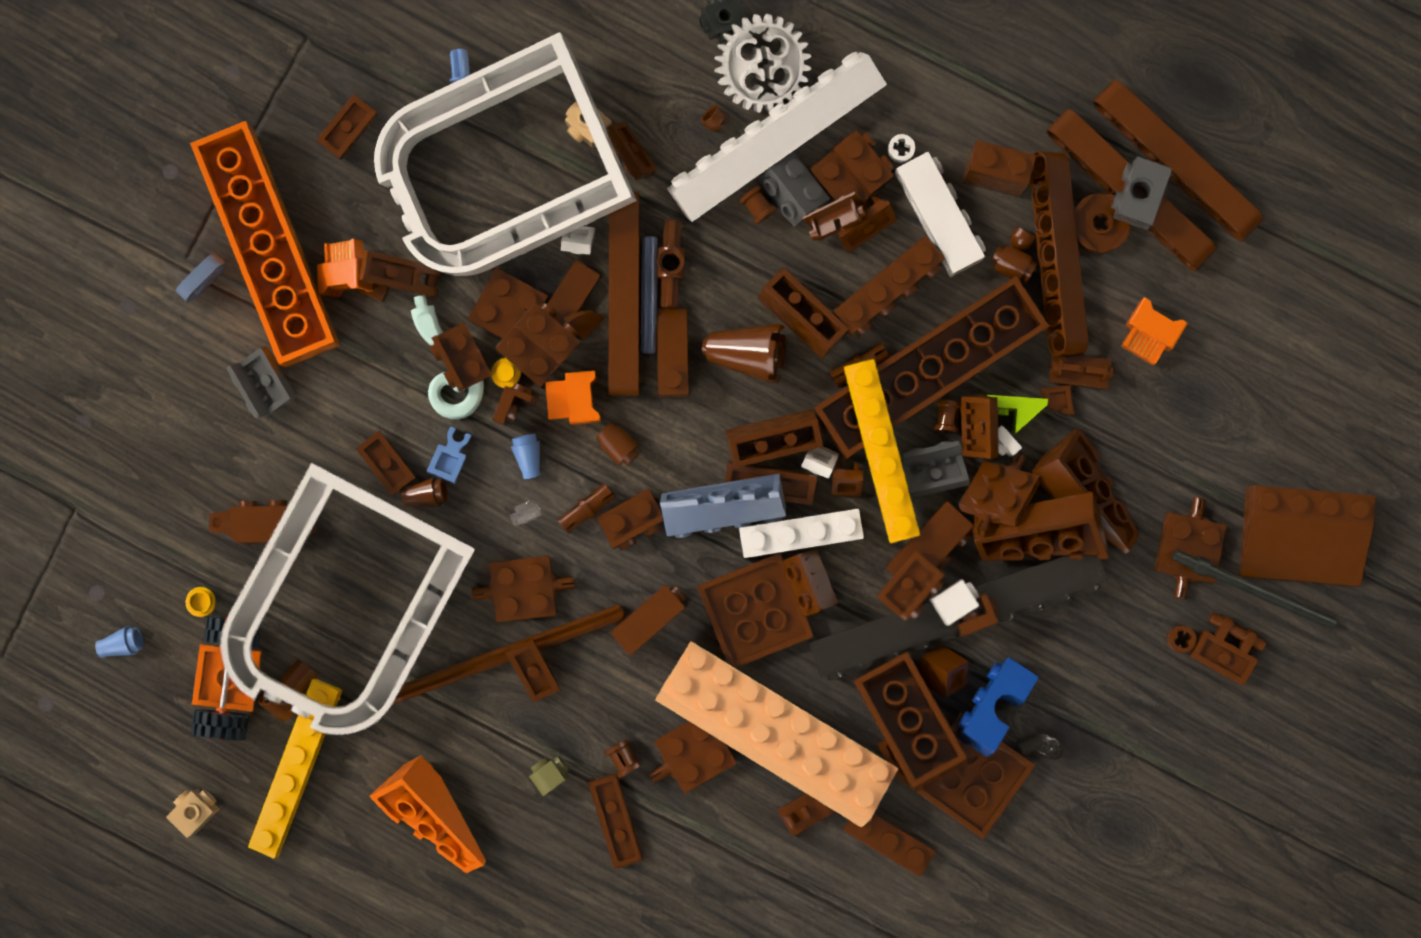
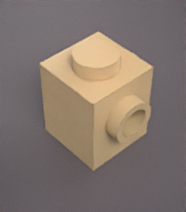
(577, 125)
(192, 811)

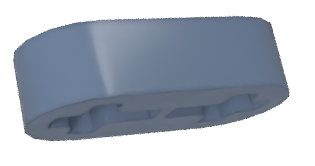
(201, 277)

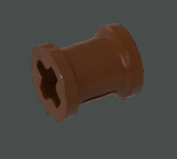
(758, 205)
(948, 416)
(622, 758)

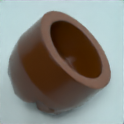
(714, 118)
(1021, 239)

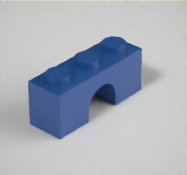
(981, 727)

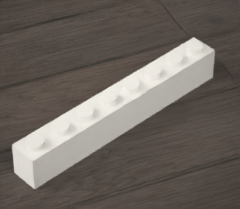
(776, 136)

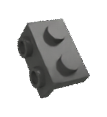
(793, 189)
(261, 383)
(934, 469)

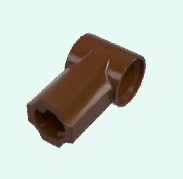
(297, 678)

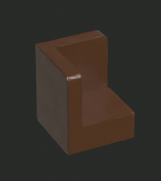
(944, 670)

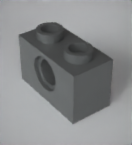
(1153, 179)

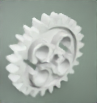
(788, 57)

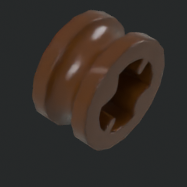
(1172, 635)

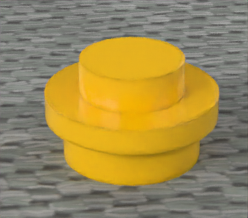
(505, 373)
(200, 602)

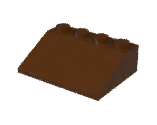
(1306, 535)

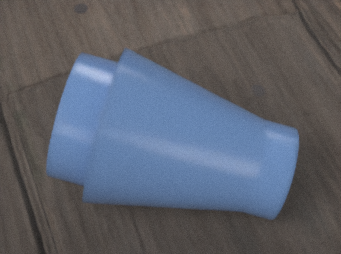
(527, 453)
(121, 643)

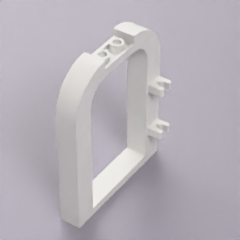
(466, 99)
(271, 573)

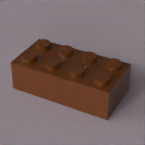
(910, 722)

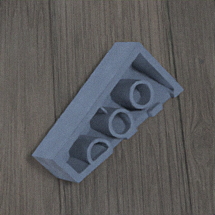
(723, 505)

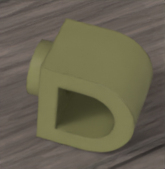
(549, 774)

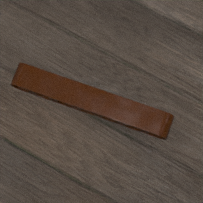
(1106, 168)
(1188, 168)
(1058, 254)
(624, 300)

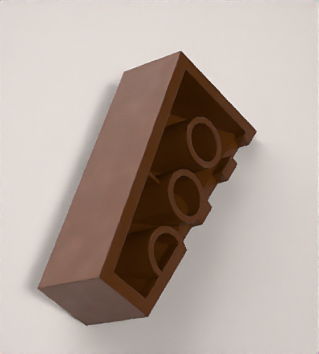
(1048, 528)

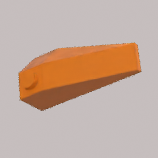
(424, 803)

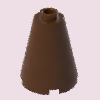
(748, 350)

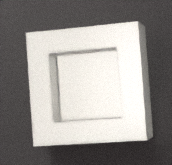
(579, 240)
(1007, 443)
(820, 461)

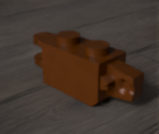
(250, 522)

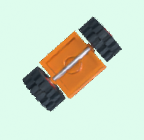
(216, 689)

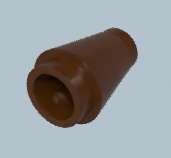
(426, 493)

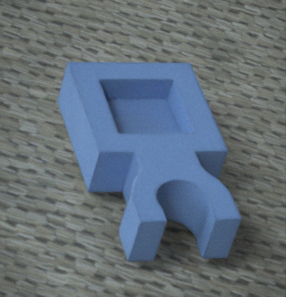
(448, 460)

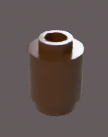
(1013, 262)
(618, 444)

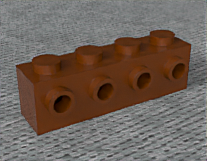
(888, 286)

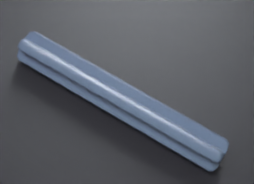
(649, 268)

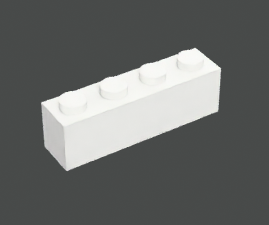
(939, 213)
(801, 533)

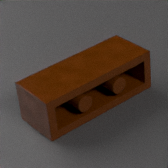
(802, 313)
(774, 438)
(936, 538)

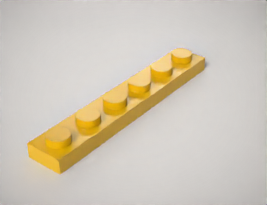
(881, 450)
(291, 776)

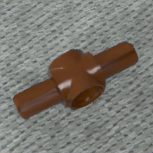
(671, 248)

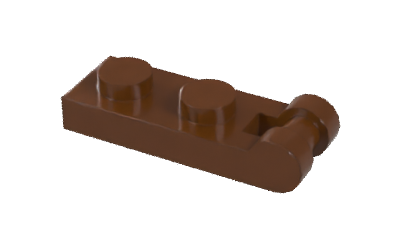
(398, 273)

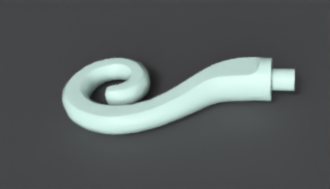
(428, 327)

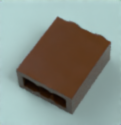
(998, 168)
(649, 618)

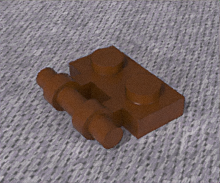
(1223, 657)

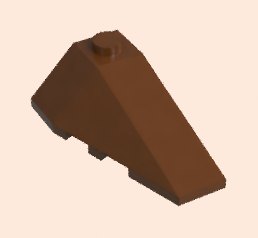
(1073, 470)

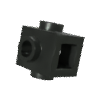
(728, 10)

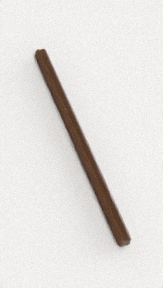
(499, 657)

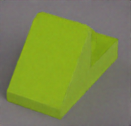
(1023, 409)

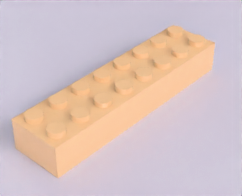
(777, 734)

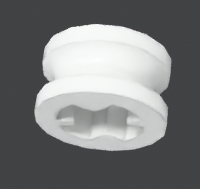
(908, 143)

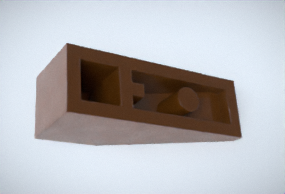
(672, 353)

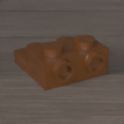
(853, 168)
(538, 343)

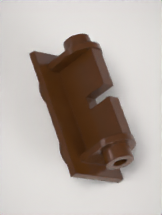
(847, 209)
(1081, 371)

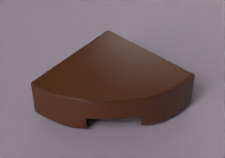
(584, 321)
(1059, 399)

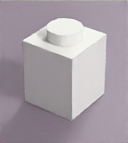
(955, 601)

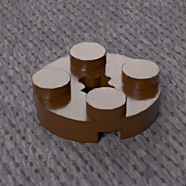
(1099, 240)

